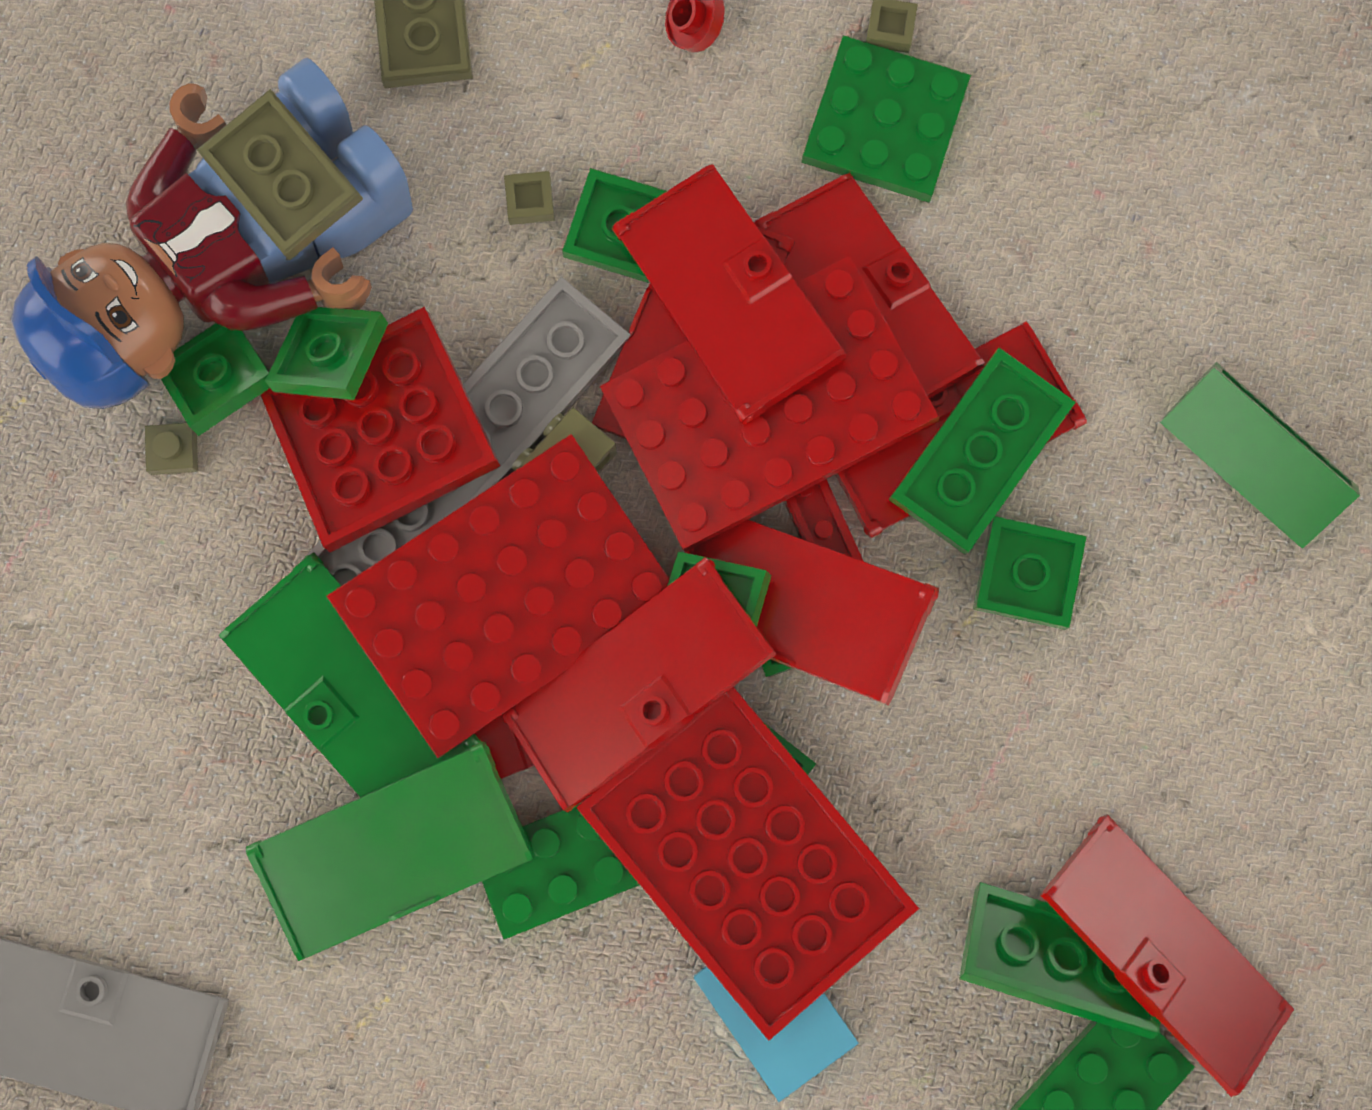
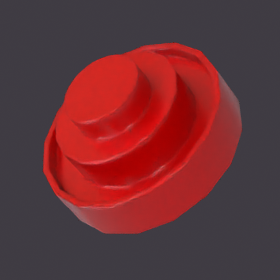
(694, 23)

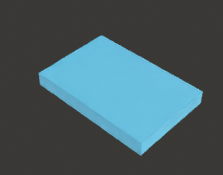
(796, 1052)

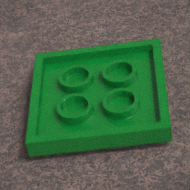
(886, 118)

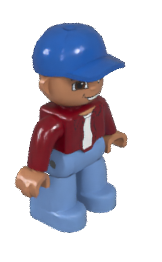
(117, 314)

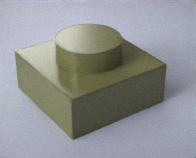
(892, 24)
(529, 198)
(170, 449)

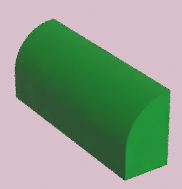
(1260, 455)

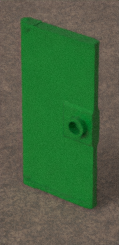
(328, 683)
(390, 852)

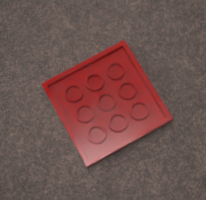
(391, 446)

